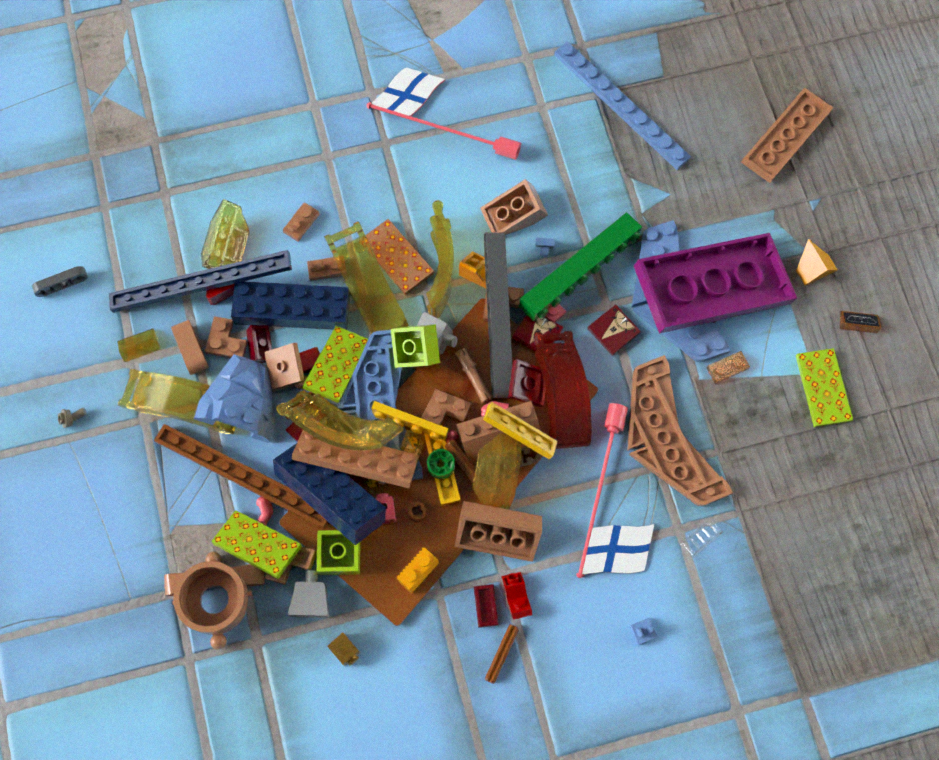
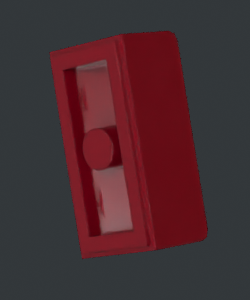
(258, 342)

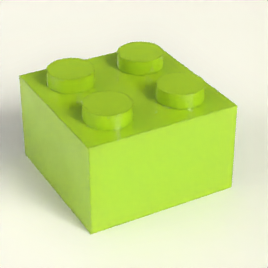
(415, 345)
(337, 554)

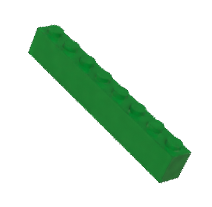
(580, 267)

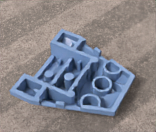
(240, 398)

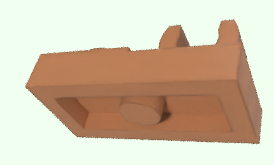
(301, 221)
(322, 269)

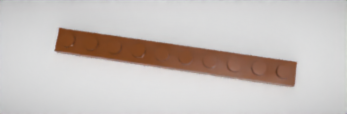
(238, 473)

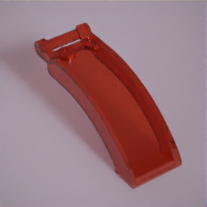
(565, 390)

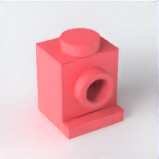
(390, 516)

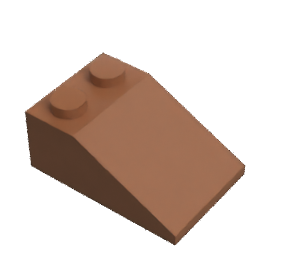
(514, 209)

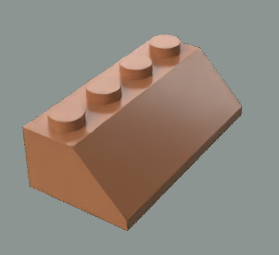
(477, 432)
(498, 531)

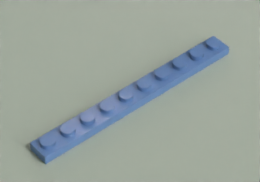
(622, 106)

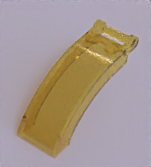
(442, 241)
(366, 281)
(167, 397)
(335, 426)

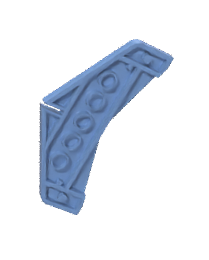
(699, 341)
(377, 381)

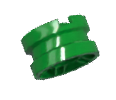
(446, 458)

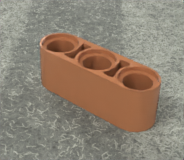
(189, 347)

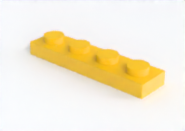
(416, 424)
(520, 430)
(447, 487)

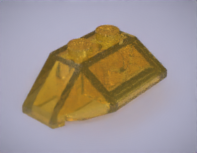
(225, 236)
(498, 471)

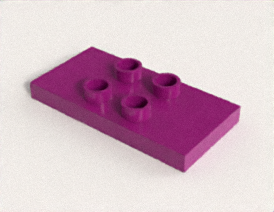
(714, 282)

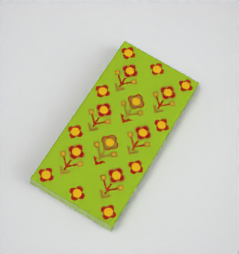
(335, 364)
(824, 387)
(256, 544)

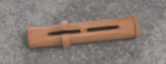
(469, 368)

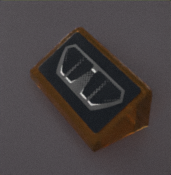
(859, 322)

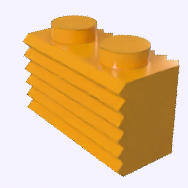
(417, 570)

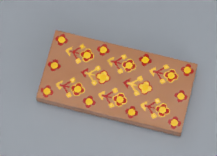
(398, 257)

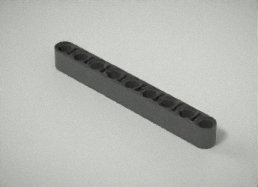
(498, 313)

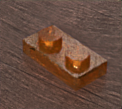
(728, 367)

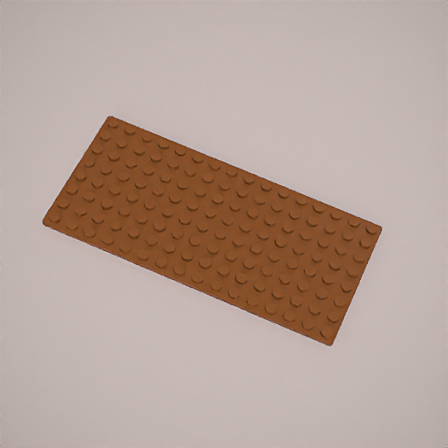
(395, 544)

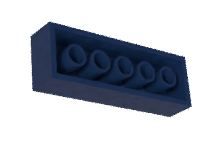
(290, 305)
(332, 496)

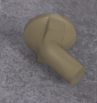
(66, 419)

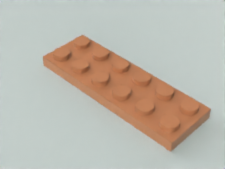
(787, 135)
(378, 464)

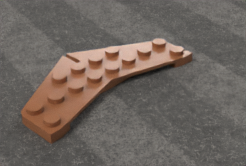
(666, 449)

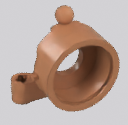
(190, 586)

